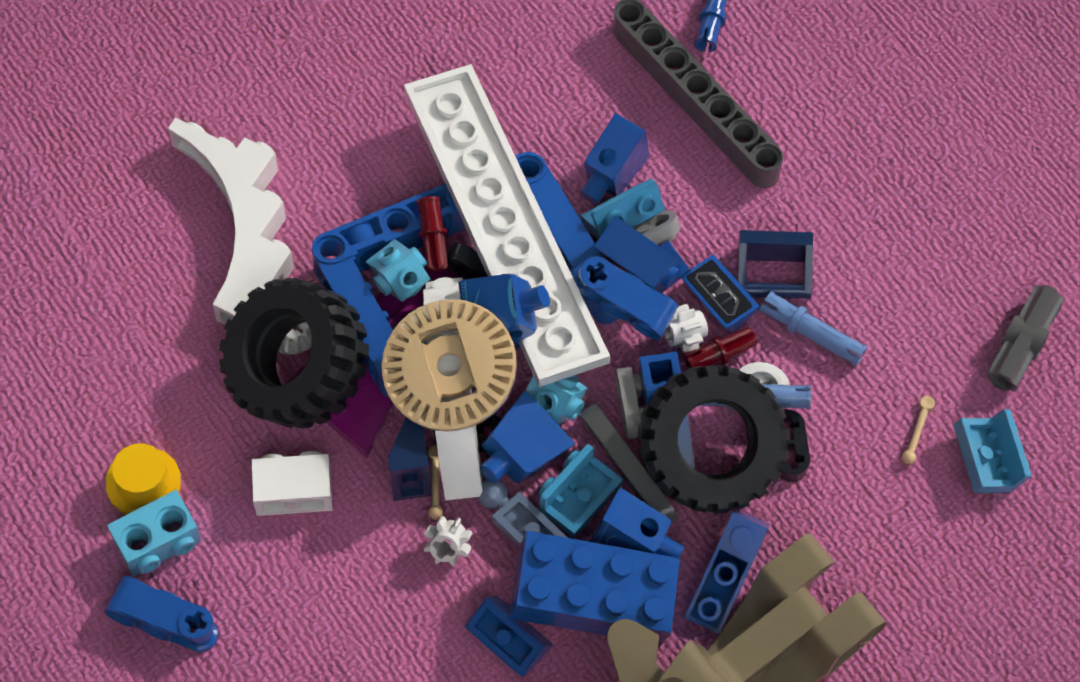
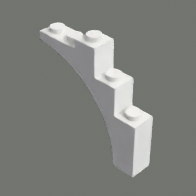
(257, 212)

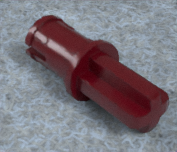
(432, 233)
(720, 350)

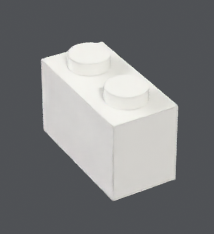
(292, 484)

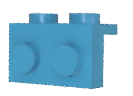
(630, 206)
(992, 453)
(578, 491)

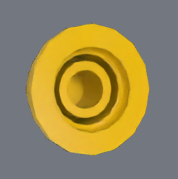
(140, 477)

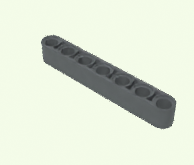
(702, 106)

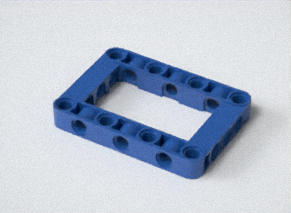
(366, 236)

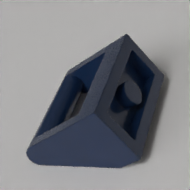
(776, 247)
(409, 463)

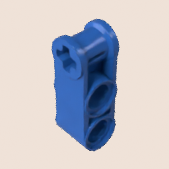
(625, 296)
(162, 615)

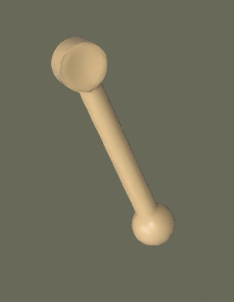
(926, 405)
(435, 510)

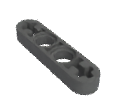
(626, 461)

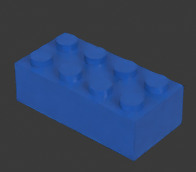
(592, 585)

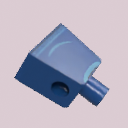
(509, 300)
(635, 526)

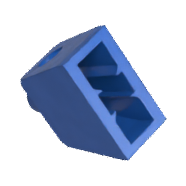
(614, 159)
(523, 442)

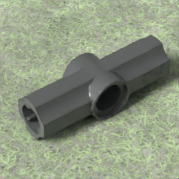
(1025, 338)

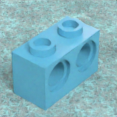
(149, 525)

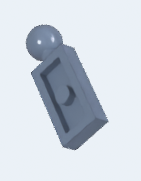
(515, 515)

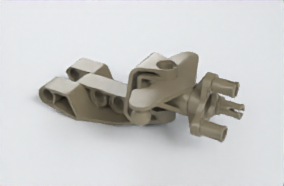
(772, 636)

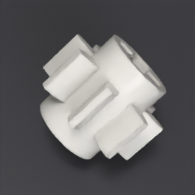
(686, 329)
(445, 551)

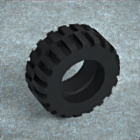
(253, 347)
(763, 452)

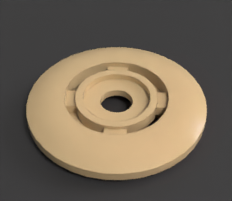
(413, 373)

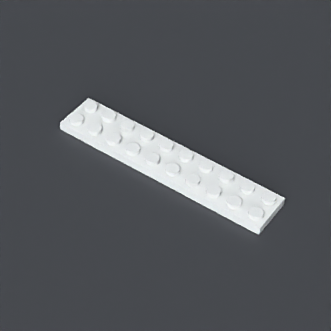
(505, 218)

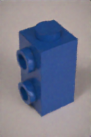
(638, 254)

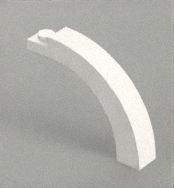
(456, 449)

